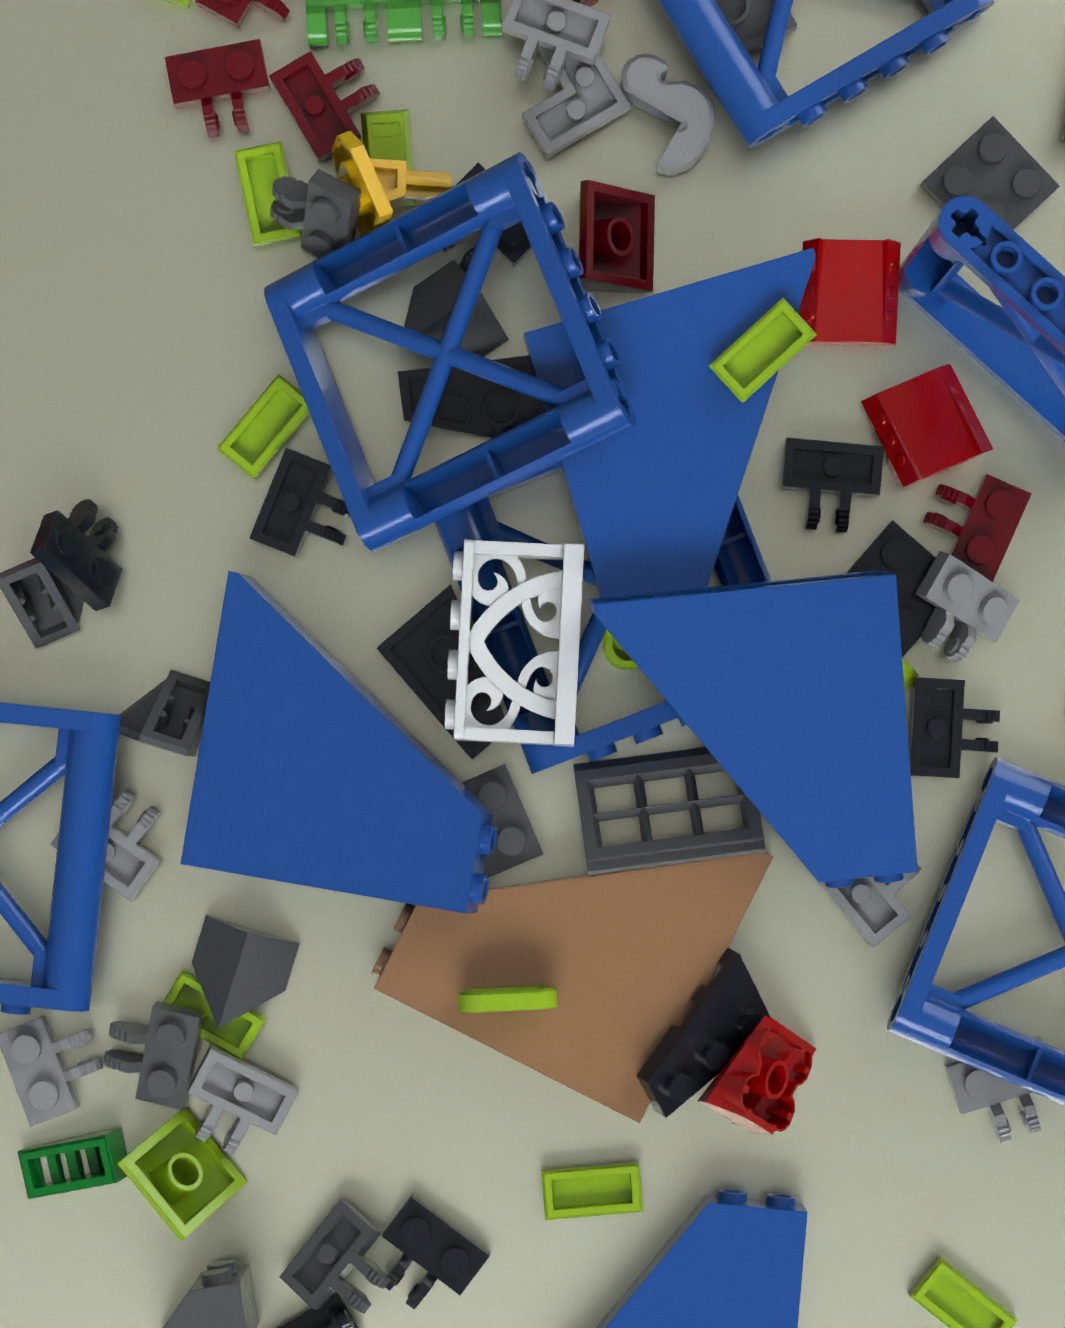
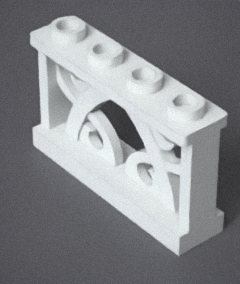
(560, 589)

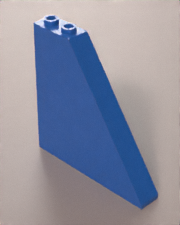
(665, 489)
(796, 703)
(319, 779)
(723, 1268)

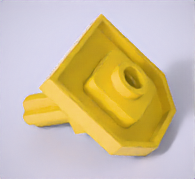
(382, 181)

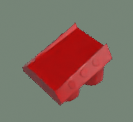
(852, 292)
(926, 425)
(761, 1079)

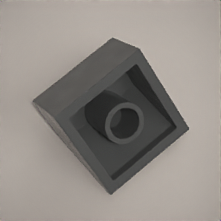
(218, 1299)

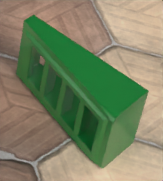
(102, 1151)

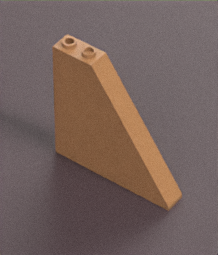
(614, 946)

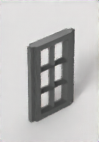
(663, 851)

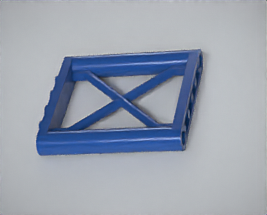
(754, 94)
(1015, 342)
(582, 413)
(512, 645)
(67, 958)
(939, 1016)

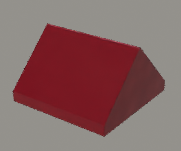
(616, 238)

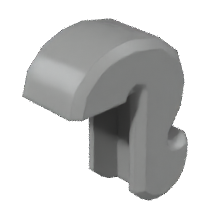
(675, 103)

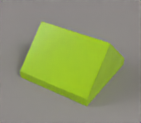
(182, 1174)

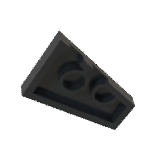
(472, 402)
(421, 659)
(706, 1038)

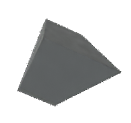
(433, 303)
(41, 602)
(169, 714)
(240, 967)

